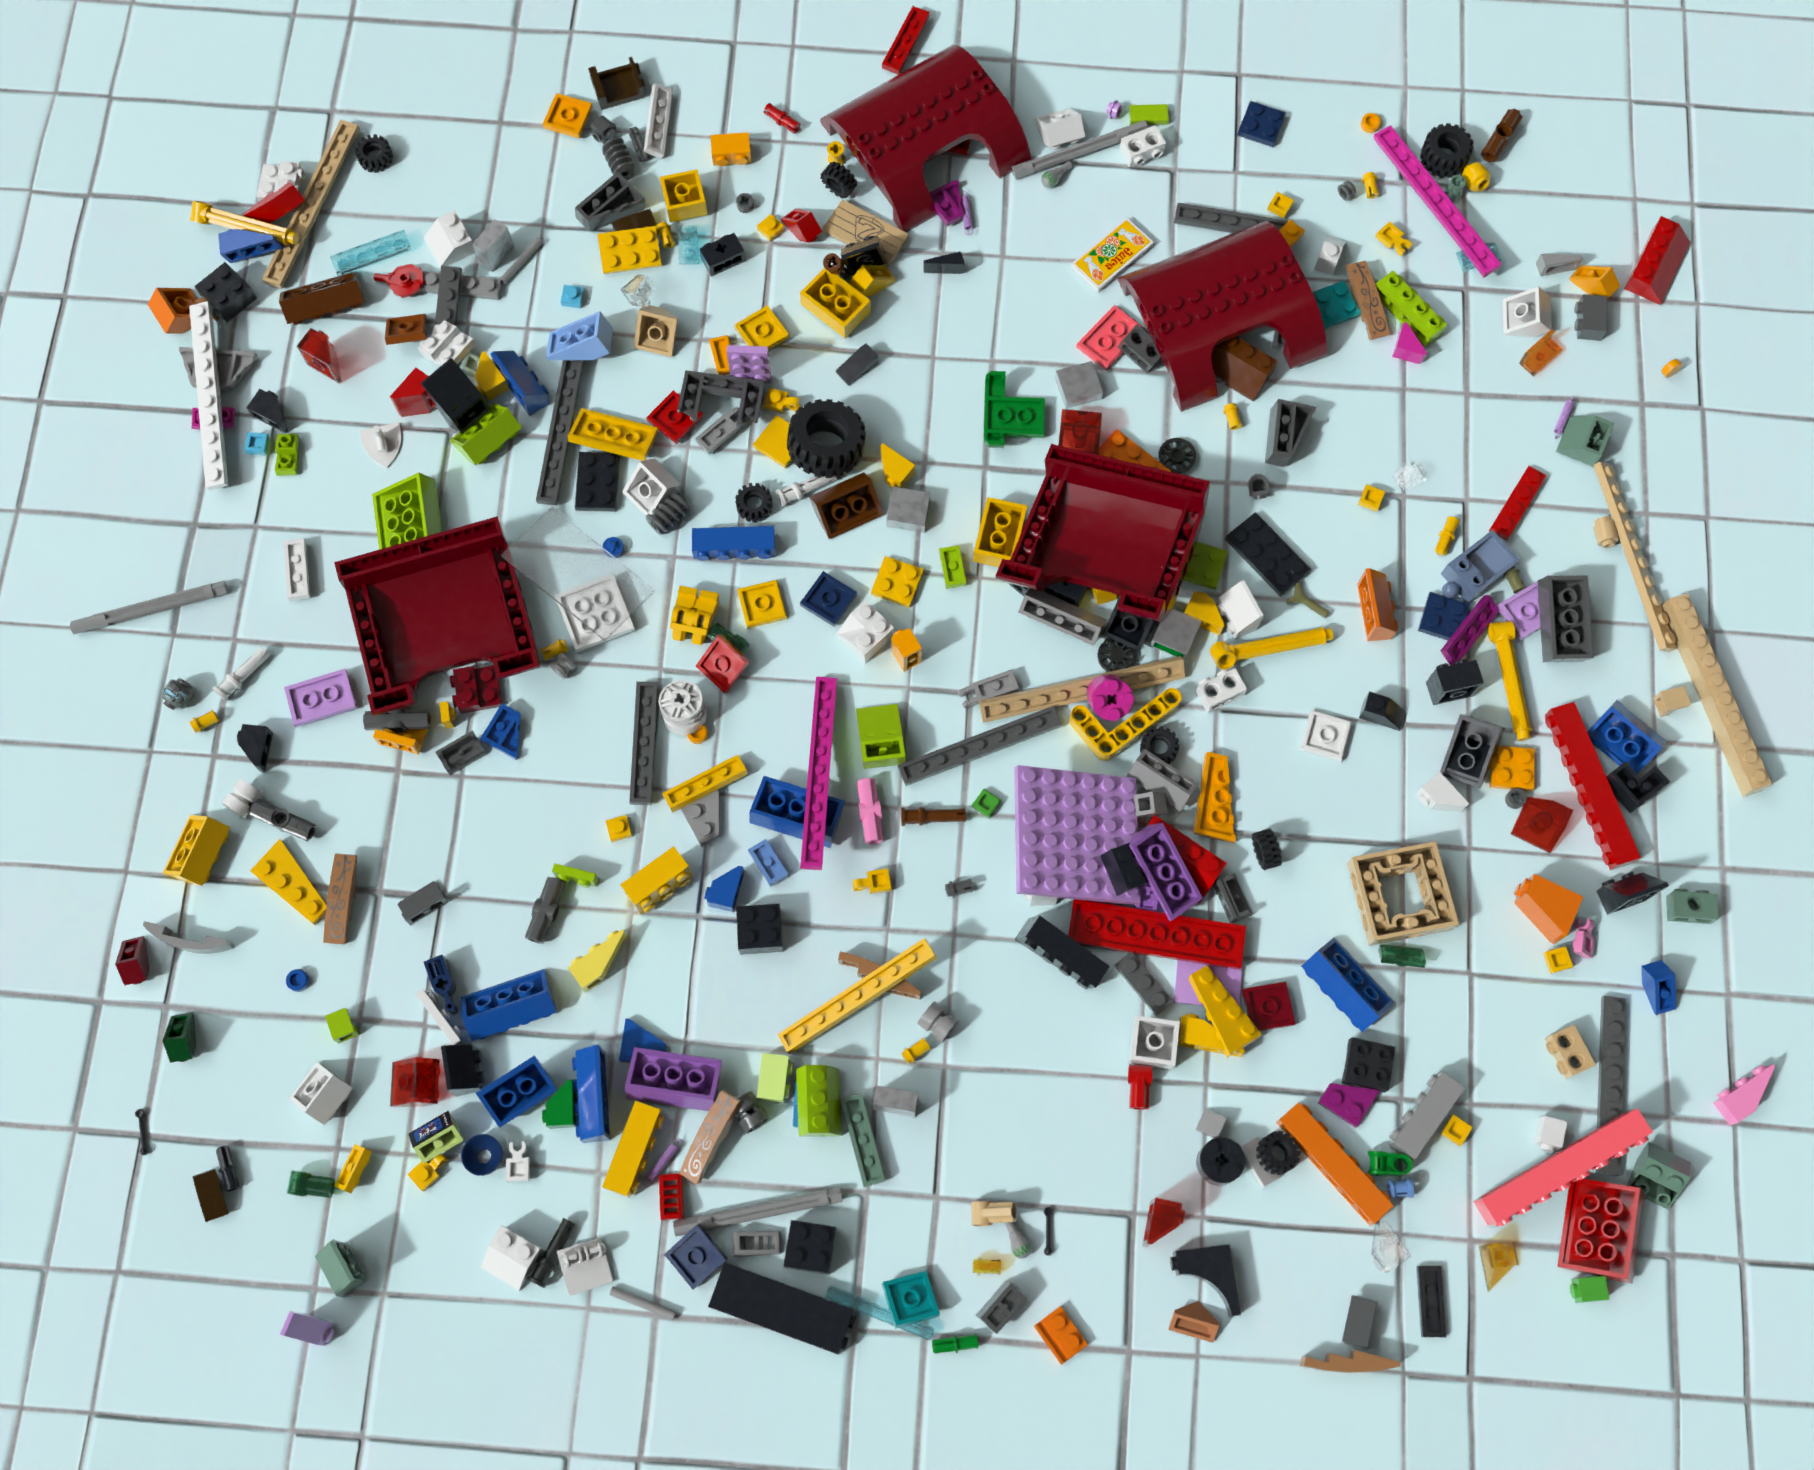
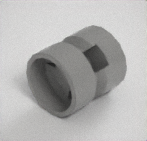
(938, 1022)

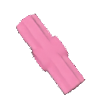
(870, 811)

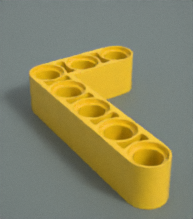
(1127, 727)

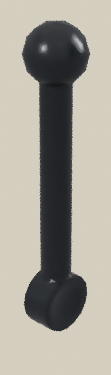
(140, 1114)
(1048, 1212)

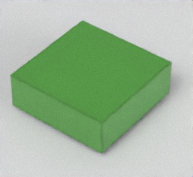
(986, 803)

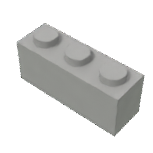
(1161, 777)

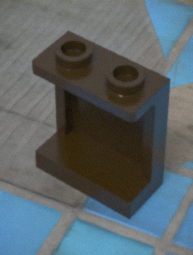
(617, 84)

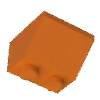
(172, 308)

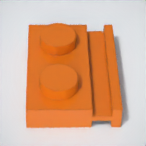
(1060, 1335)

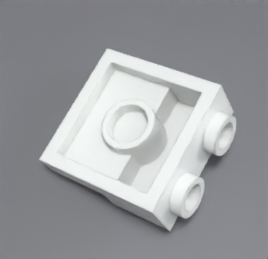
(276, 176)
(446, 343)

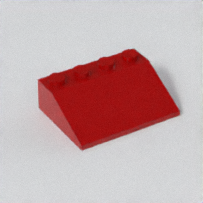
(1601, 1229)

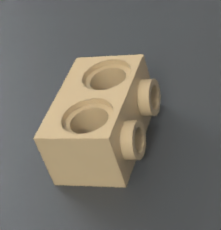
(1575, 1049)

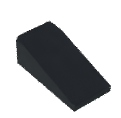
(945, 264)
(857, 364)

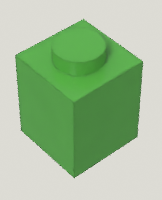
(1589, 1289)

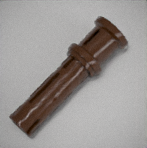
(837, 265)
(920, 816)

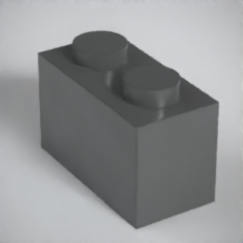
(1591, 317)

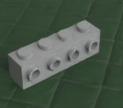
(1062, 616)
(1426, 1116)

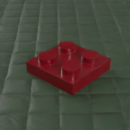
(1269, 1006)

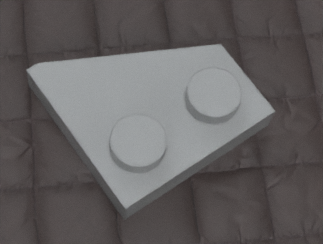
(704, 817)

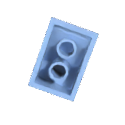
(581, 340)

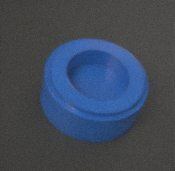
(297, 980)

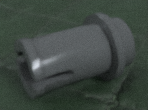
(958, 888)

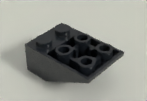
(455, 396)

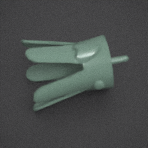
(1456, 184)

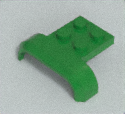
(1009, 415)

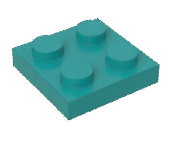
(1336, 304)
(910, 1299)

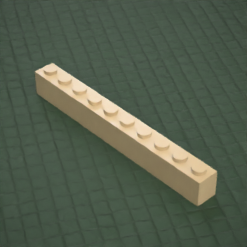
(1716, 696)

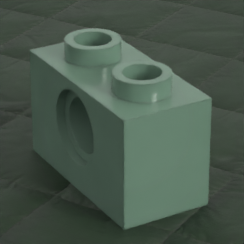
(1705, 906)

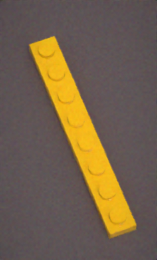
(857, 996)

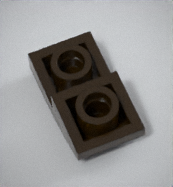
(636, 220)
(210, 1195)

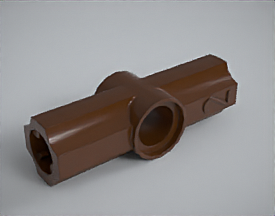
(1501, 135)

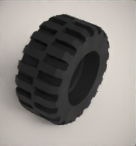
(826, 459)

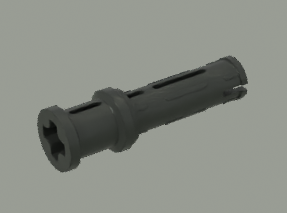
(546, 1262)

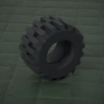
(1453, 139)

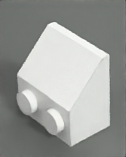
(1060, 128)
(449, 240)
(1527, 313)
(650, 485)
(1239, 610)
(321, 1094)
(511, 1257)

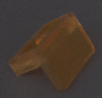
(1540, 354)

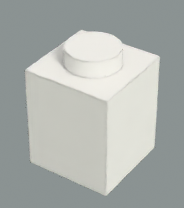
(1550, 1133)

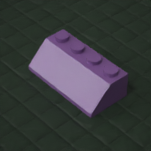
(1165, 870)
(673, 1079)

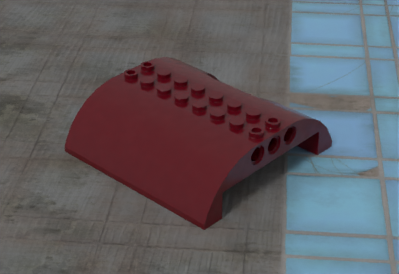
(922, 116)
(1221, 294)
(1110, 530)
(437, 609)

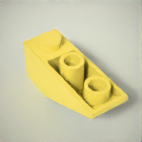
(595, 965)

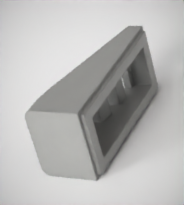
(1557, 263)
(755, 1234)

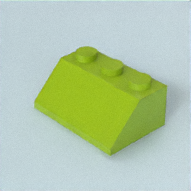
(487, 434)
(818, 1101)

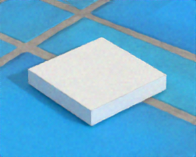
(1325, 735)

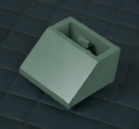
(1585, 438)
(1660, 1175)
(340, 1267)

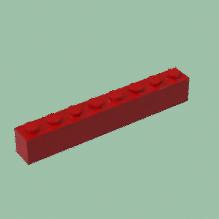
(1592, 786)

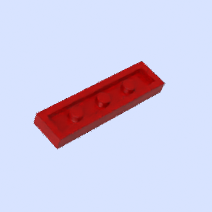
(905, 40)
(1517, 502)

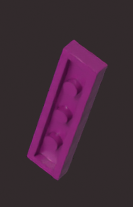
(1470, 630)

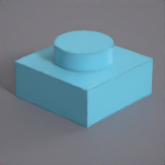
(572, 296)
(256, 443)

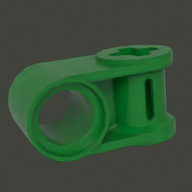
(1384, 1164)

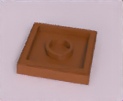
(406, 329)

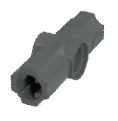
(398, 720)
(293, 825)
(545, 910)

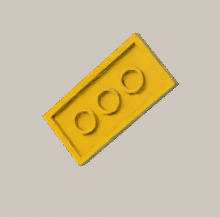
(612, 434)

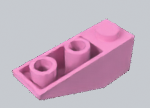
(1745, 1097)

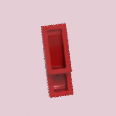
(275, 204)

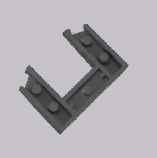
(699, 383)

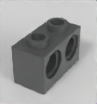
(1138, 352)

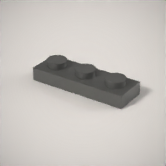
(448, 294)
(1143, 984)

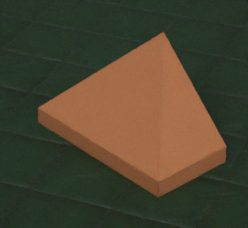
(1195, 1322)

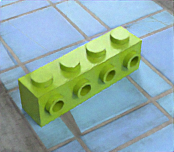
(1410, 308)

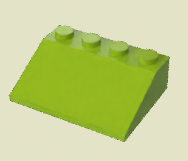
(407, 510)

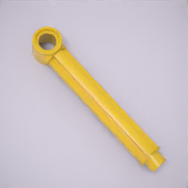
(206, 214)
(1502, 636)
(1227, 655)

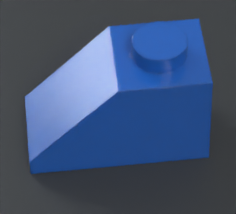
(725, 890)
(1659, 986)

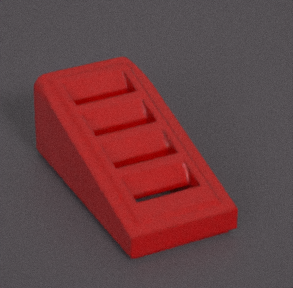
(663, 1205)

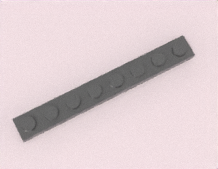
(559, 429)
(979, 745)
(1611, 1069)

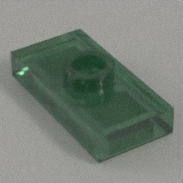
(1402, 956)

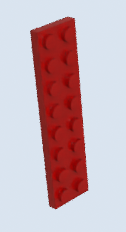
(1154, 935)

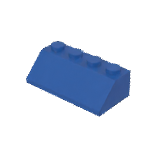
(782, 809)
(1347, 984)
(507, 1005)
(592, 1094)

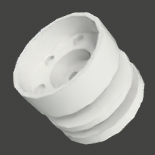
(684, 717)

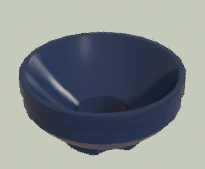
(473, 1147)

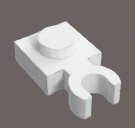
(518, 1167)

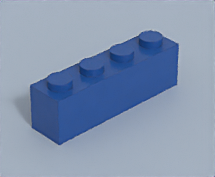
(733, 542)

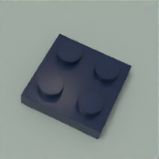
(1261, 124)
(828, 599)
(1442, 616)
(696, 1256)

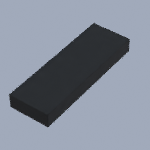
(1431, 1301)

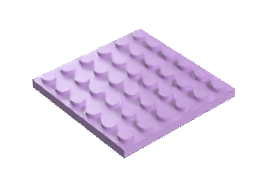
(1065, 827)

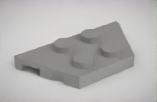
(230, 364)

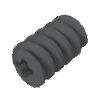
(618, 158)
(668, 512)

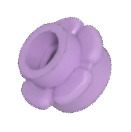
(1114, 109)

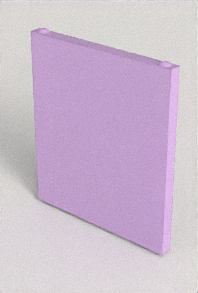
(1184, 992)

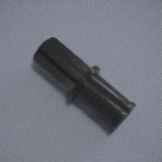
(227, 1168)

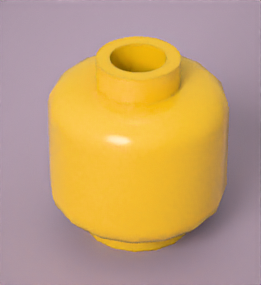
(1476, 177)

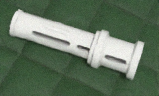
(797, 490)
(235, 680)

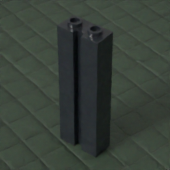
(782, 1308)

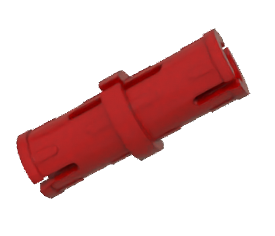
(782, 118)

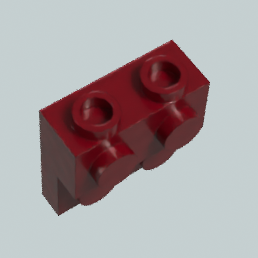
(475, 689)

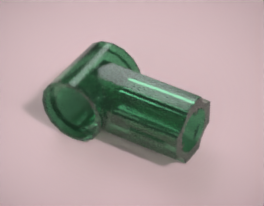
(736, 640)
(306, 1184)

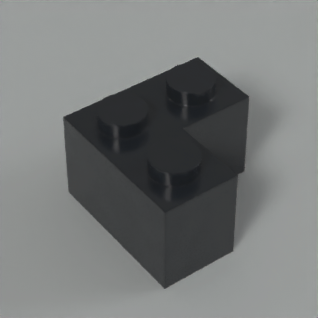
(1635, 790)

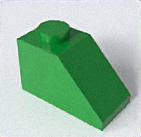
(560, 1108)

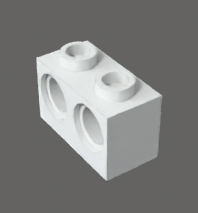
(1141, 142)
(1223, 693)

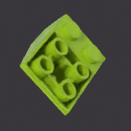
(880, 736)

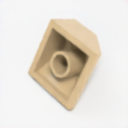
(655, 330)

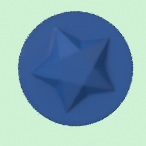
(614, 546)

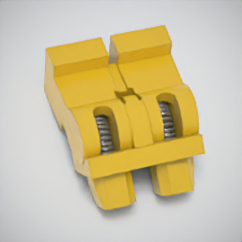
(693, 614)

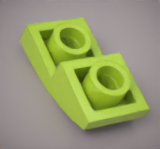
(287, 454)

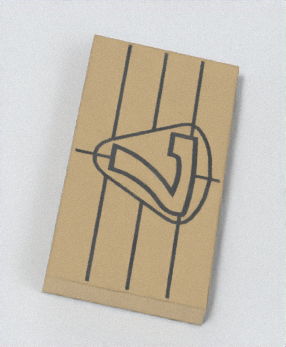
(853, 225)

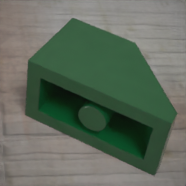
(180, 1037)

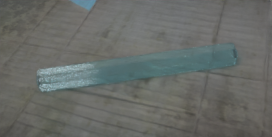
(875, 1311)

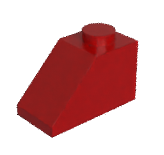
(802, 225)

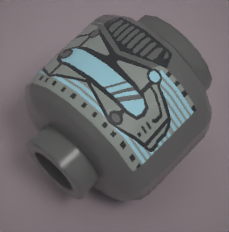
(177, 694)

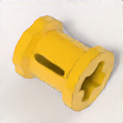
(835, 151)

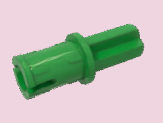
(955, 1343)

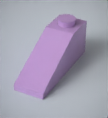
(307, 1328)

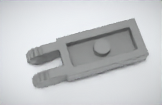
(719, 432)
(990, 687)

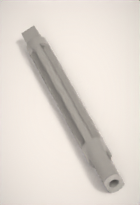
(1075, 151)
(148, 607)
(759, 1211)

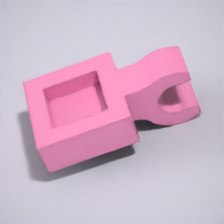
(1584, 941)

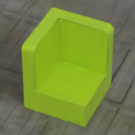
(341, 1026)

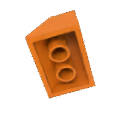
(1377, 606)

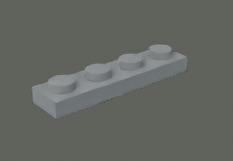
(470, 286)

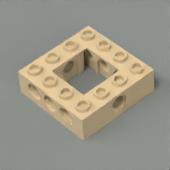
(1433, 886)

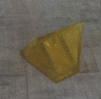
(1497, 1261)

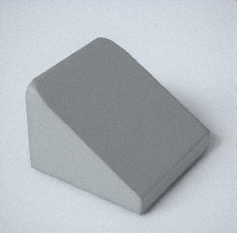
(1211, 1124)

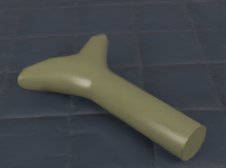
(1300, 597)

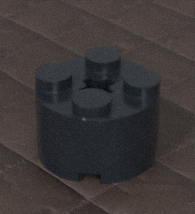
(1230, 1153)

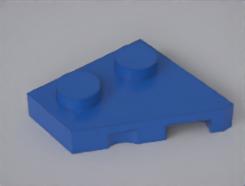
(504, 731)
(637, 1037)

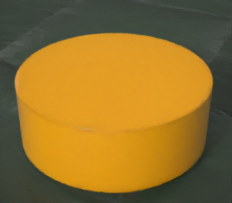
(1370, 122)
(1671, 368)
(699, 736)

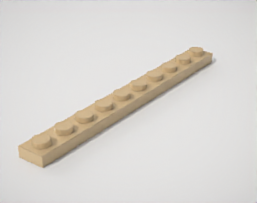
(314, 199)
(1637, 562)
(1076, 690)

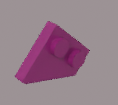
(948, 203)
(1348, 1102)

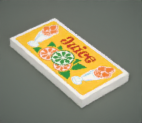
(1112, 254)

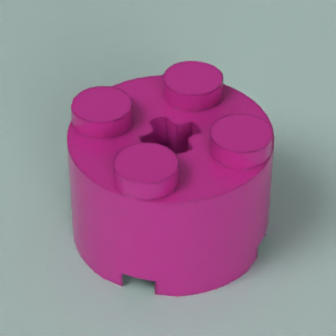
(1112, 708)

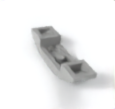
(210, 945)

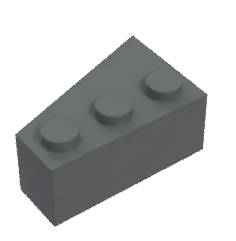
(609, 203)
(1285, 430)

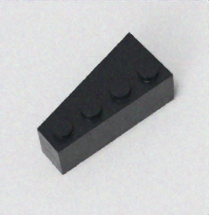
(1062, 952)

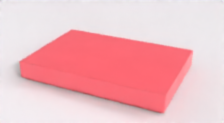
(1104, 337)

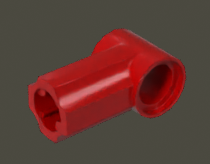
(1140, 1080)

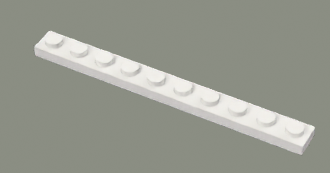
(208, 396)

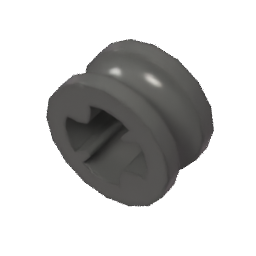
(1346, 190)
(745, 208)
(1521, 796)

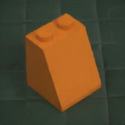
(1548, 906)

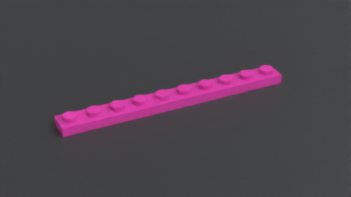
(1437, 201)
(818, 774)

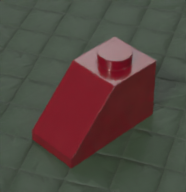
(133, 961)

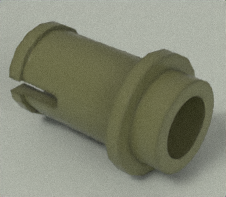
(1514, 580)

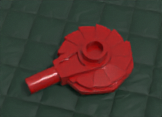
(404, 280)

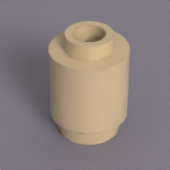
(1605, 532)

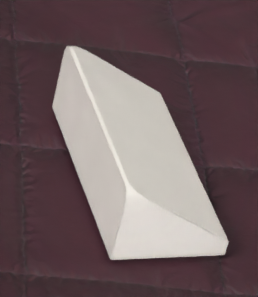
(1262, 1177)

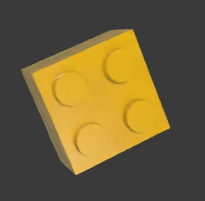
(683, 195)

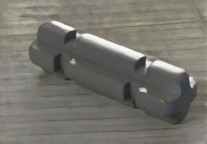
(638, 144)

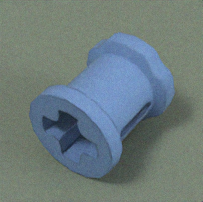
(1400, 1188)

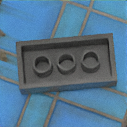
(1565, 618)

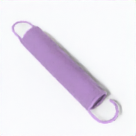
(967, 213)
(1564, 416)
(662, 1162)

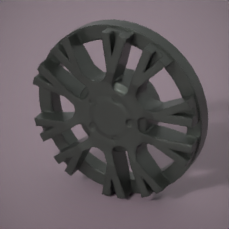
(1177, 455)
(1116, 655)

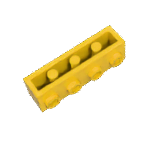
(632, 1149)

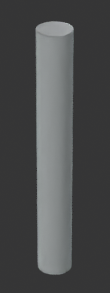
(521, 260)
(643, 1303)

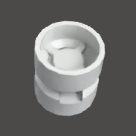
(241, 798)

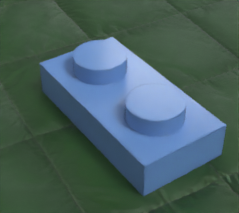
(768, 862)

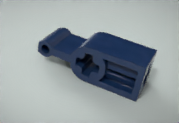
(438, 973)

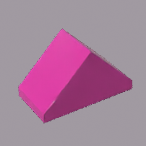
(1408, 346)

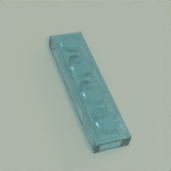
(370, 252)

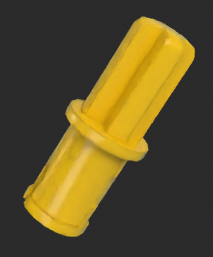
(1446, 535)

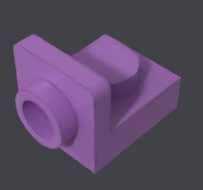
(1148, 899)

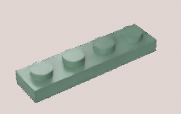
(862, 1140)

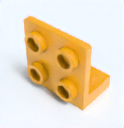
(408, 741)

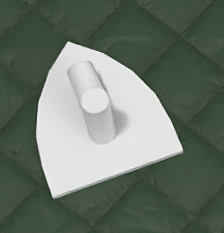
(382, 443)

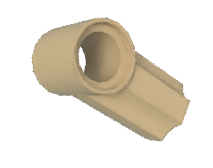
(986, 1213)

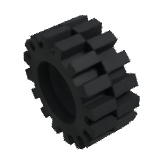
(374, 144)
(838, 179)
(754, 491)
(1167, 737)
(1266, 849)
(1286, 1144)

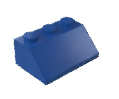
(521, 380)
(1625, 737)
(517, 1091)

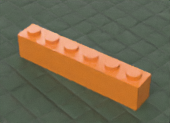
(1335, 1164)

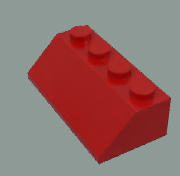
(1658, 261)
(1200, 862)

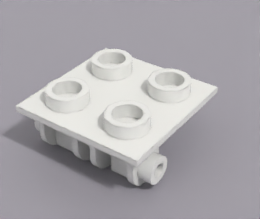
(585, 1266)

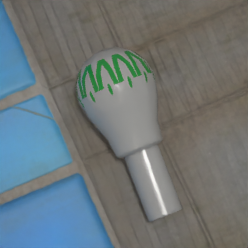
(1052, 177)
(1019, 1244)

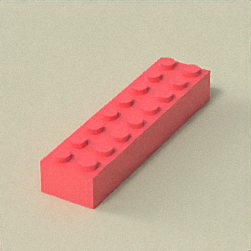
(1563, 1166)

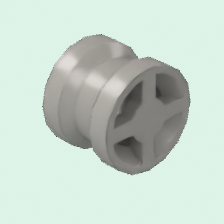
(562, 666)

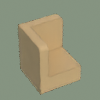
(1671, 700)

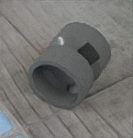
(750, 1104)

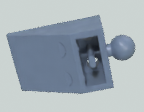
(1478, 568)

